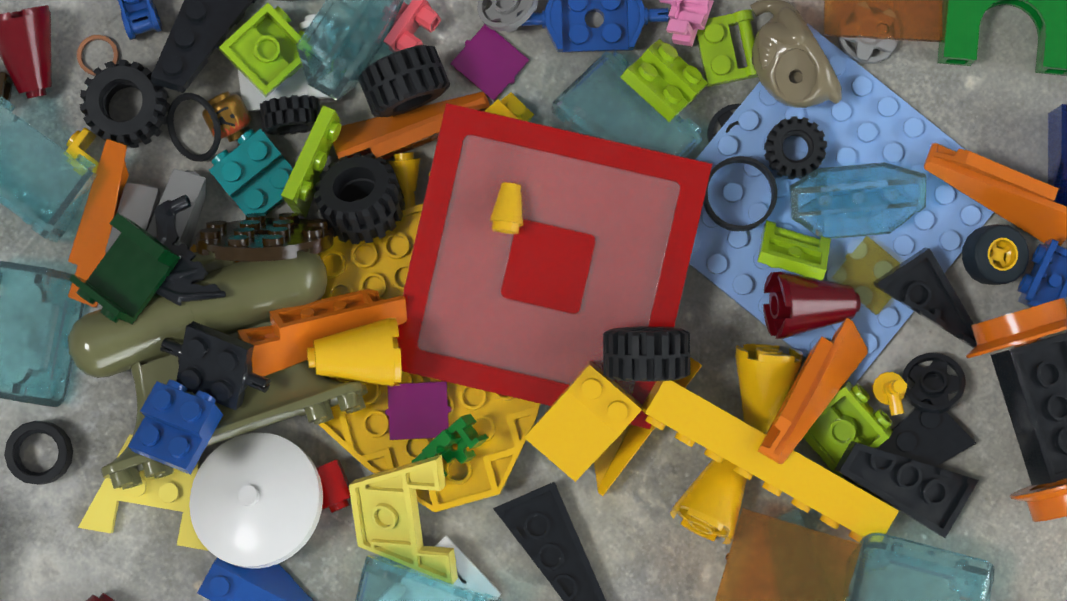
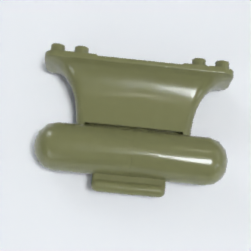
(252, 290)

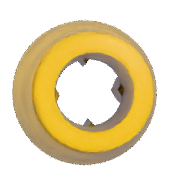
(507, 210)

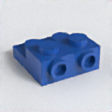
(176, 426)

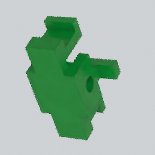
(459, 432)

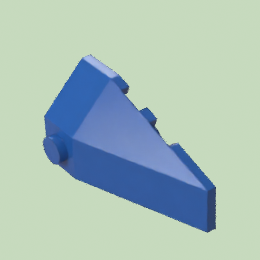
(236, 583)

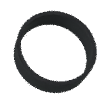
(753, 162)

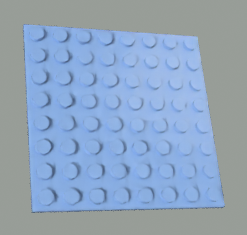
(862, 128)

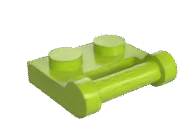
(718, 51)
(794, 251)

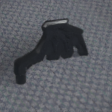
(179, 284)

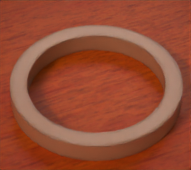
(91, 38)

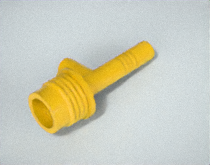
(890, 390)

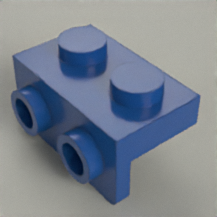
(1048, 276)

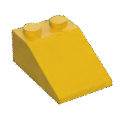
(583, 421)

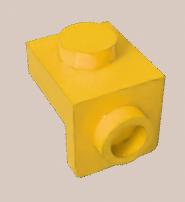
(79, 143)

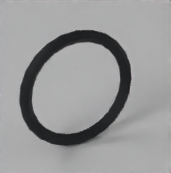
(217, 129)

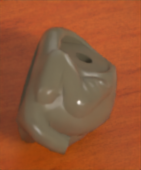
(791, 59)

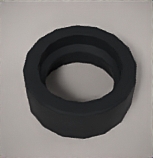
(13, 459)

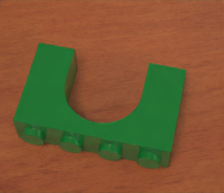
(962, 25)

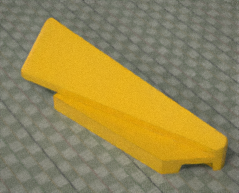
(622, 450)

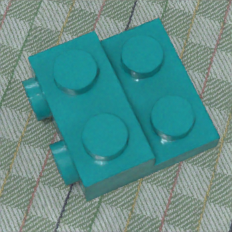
(253, 173)

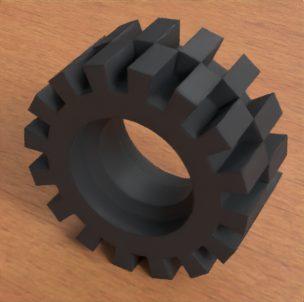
(289, 114)
(800, 128)

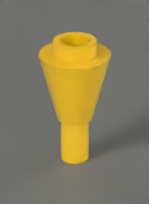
(406, 171)

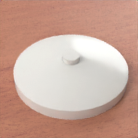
(256, 500)

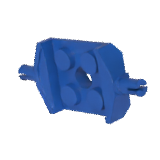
(620, 30)

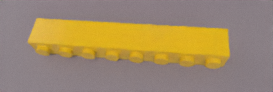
(739, 443)

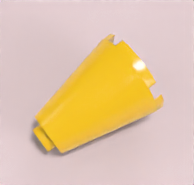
(360, 354)
(764, 381)
(712, 502)

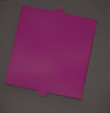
(489, 62)
(417, 410)

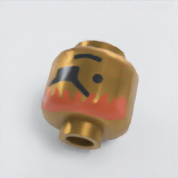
(231, 115)

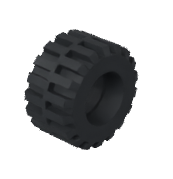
(404, 81)
(102, 89)
(354, 179)
(646, 353)

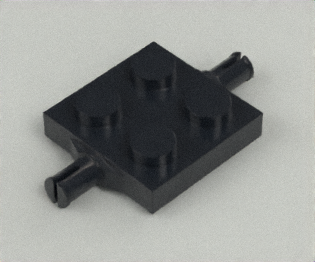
(215, 364)

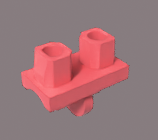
(408, 21)

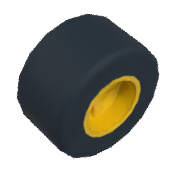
(1007, 258)

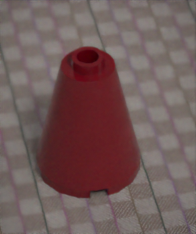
(27, 49)
(806, 304)

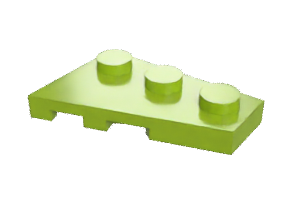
(300, 186)

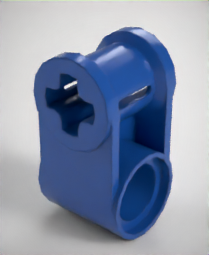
(139, 17)

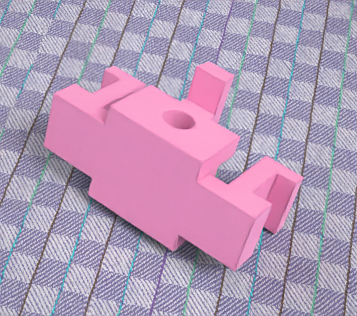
(687, 18)

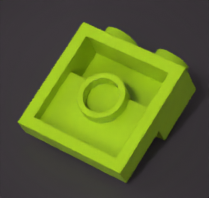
(265, 49)
(664, 79)
(847, 420)

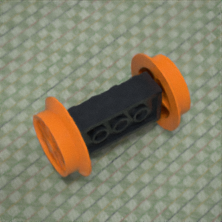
(1035, 395)

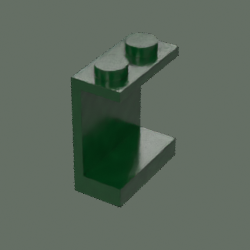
(127, 273)

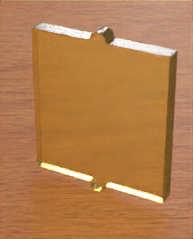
(862, 268)

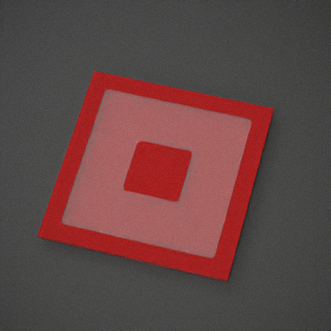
(595, 253)

